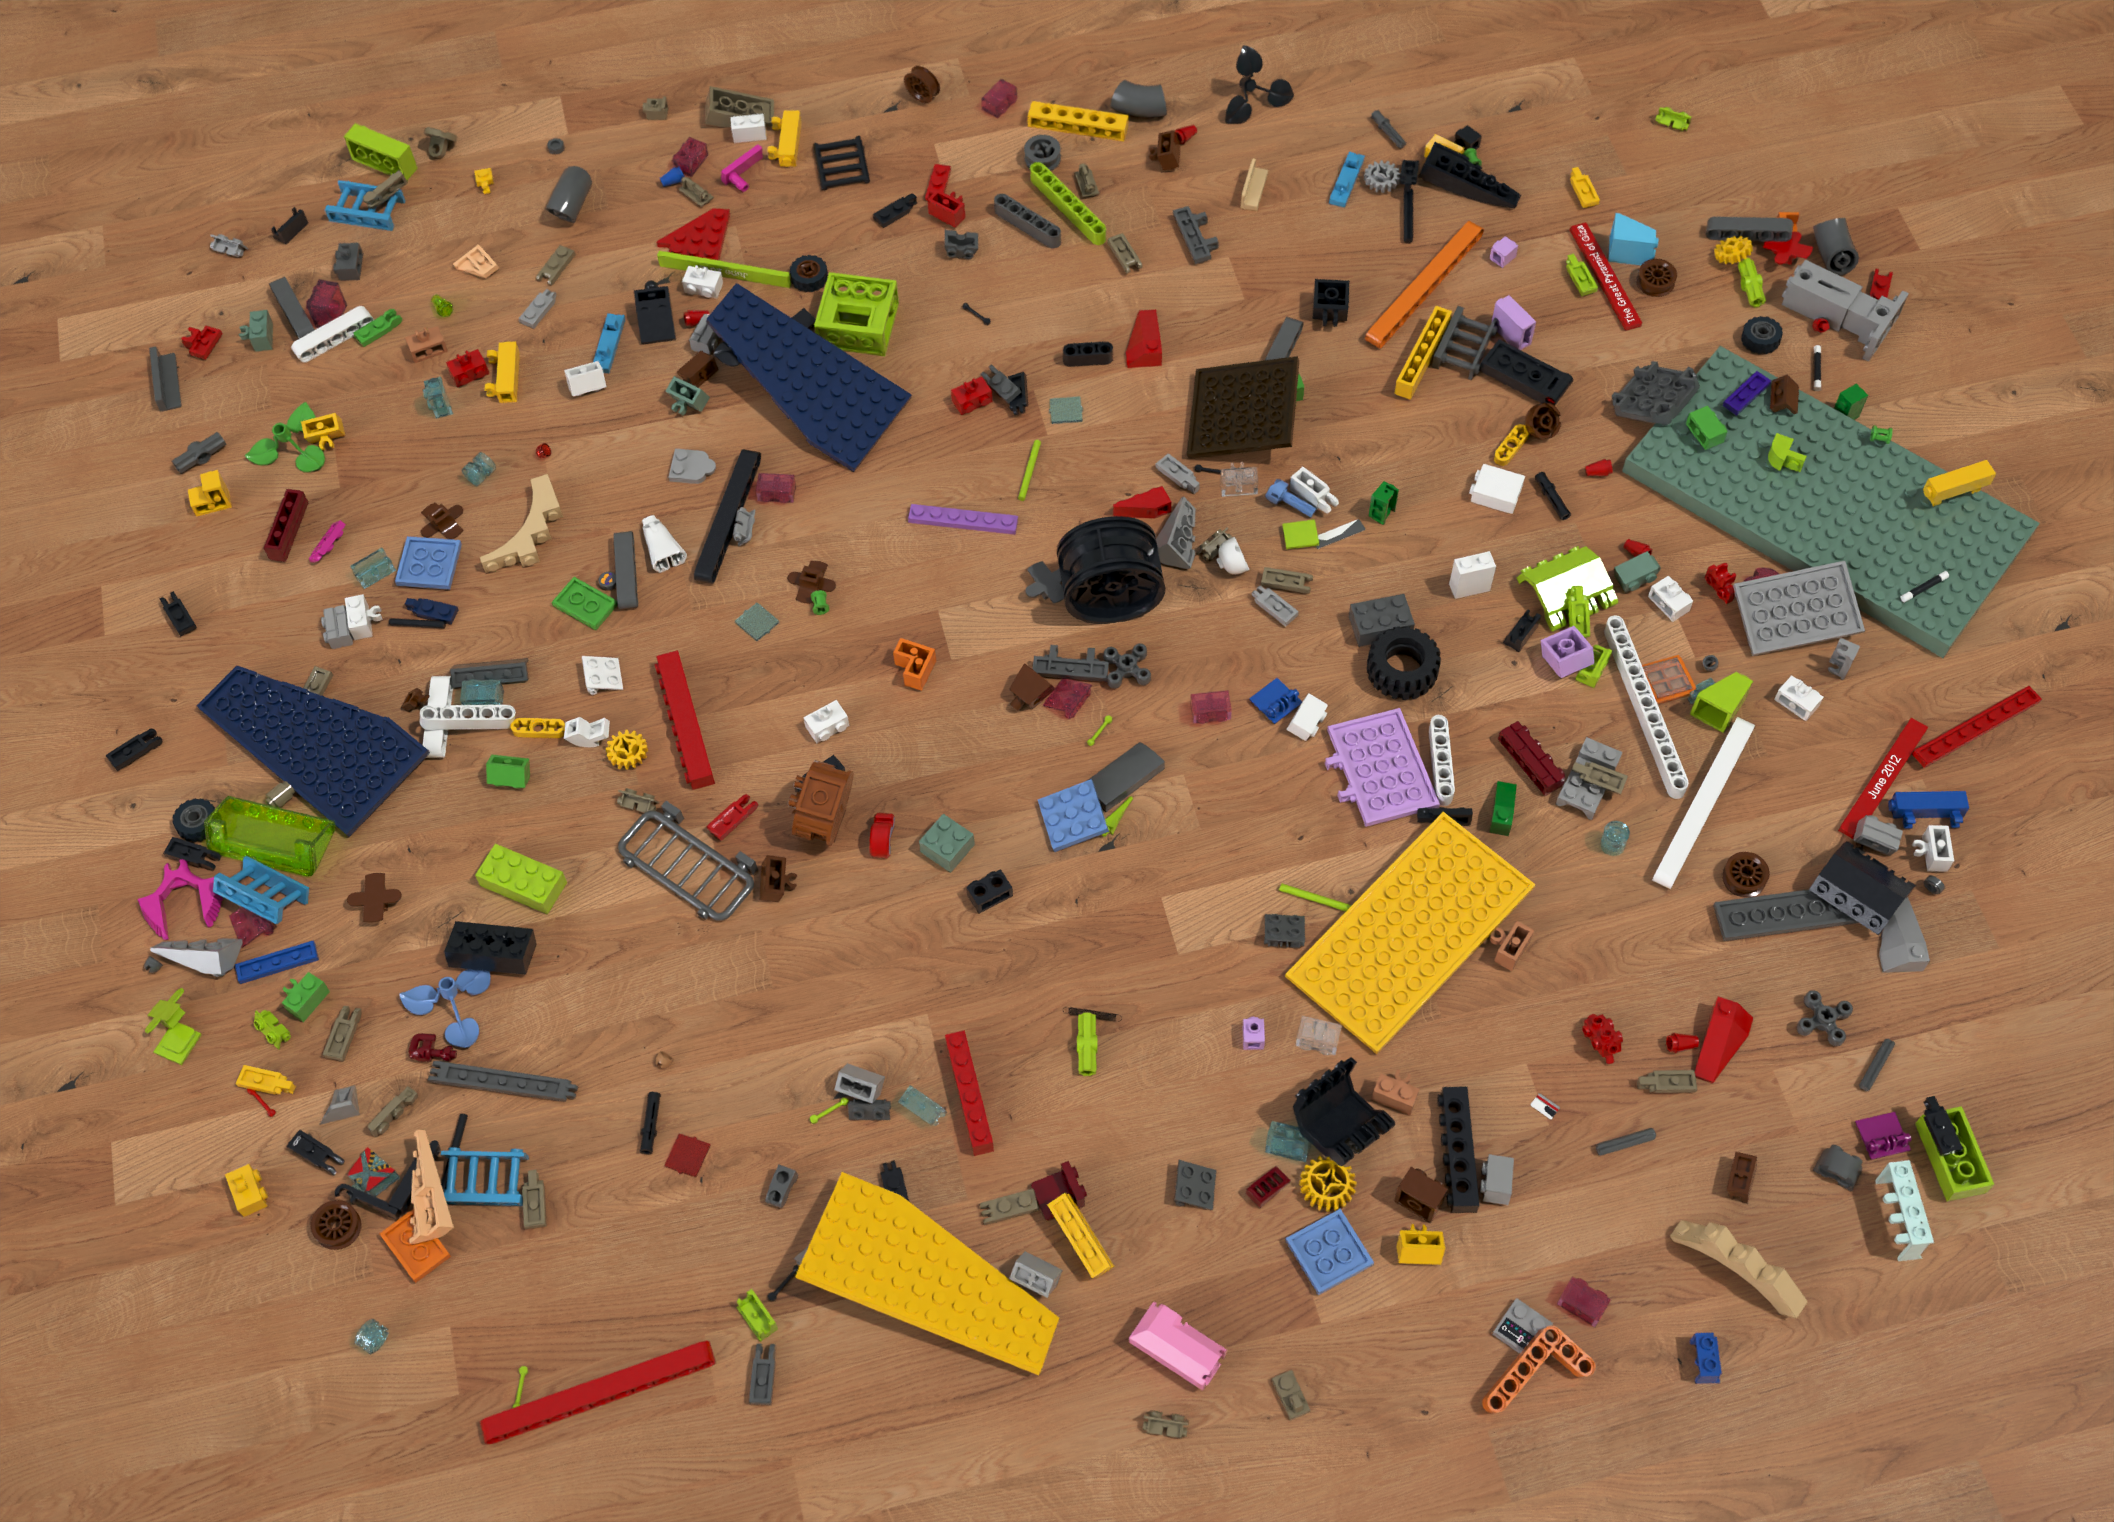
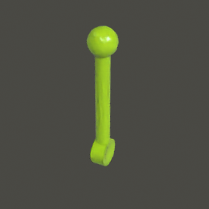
(1108, 719)
(814, 1119)
(523, 1371)

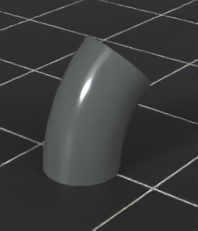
(1139, 100)
(569, 193)
(1836, 246)

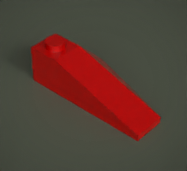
(1145, 341)
(1725, 1033)

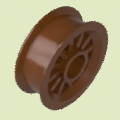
(922, 84)
(1656, 277)
(1746, 863)
(343, 1213)

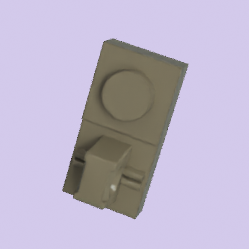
(1290, 1395)

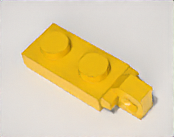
(1583, 188)
(264, 1081)

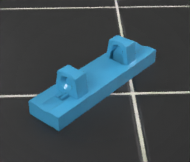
(1346, 179)
(609, 341)

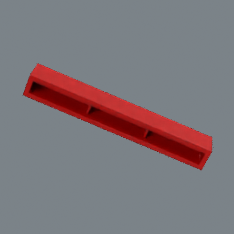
(685, 720)

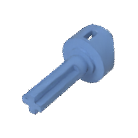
(1278, 492)

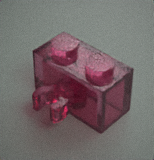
(1584, 1301)

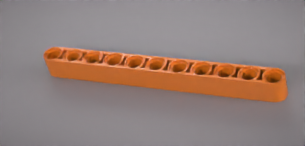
(1424, 284)

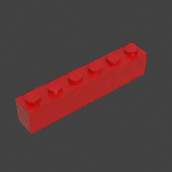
(969, 1093)

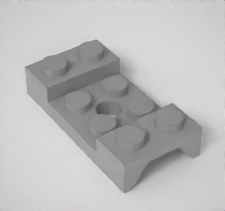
(1582, 794)

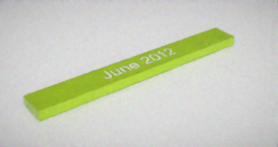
(727, 269)

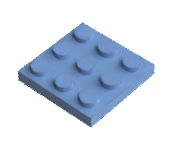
(428, 562)
(1073, 815)
(1329, 1251)

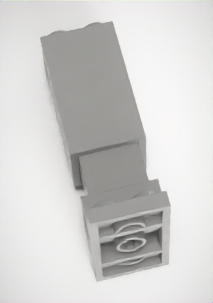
(1840, 301)

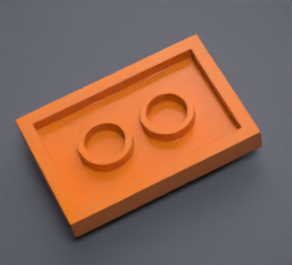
(416, 1258)

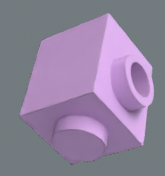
(1503, 251)
(1253, 1034)

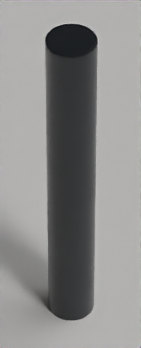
(417, 623)

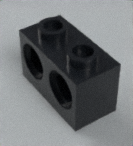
(992, 895)

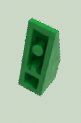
(1503, 808)

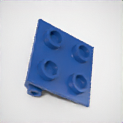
(1276, 700)

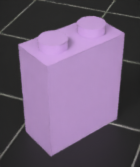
(1514, 323)

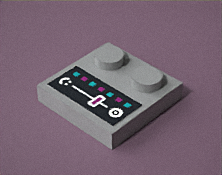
(1520, 1326)

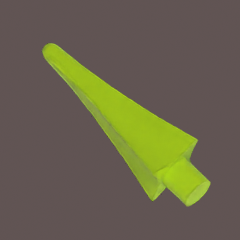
(1113, 820)

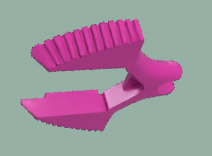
(153, 906)

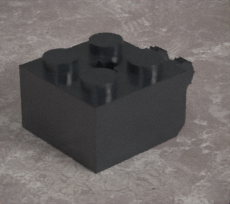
(1330, 300)

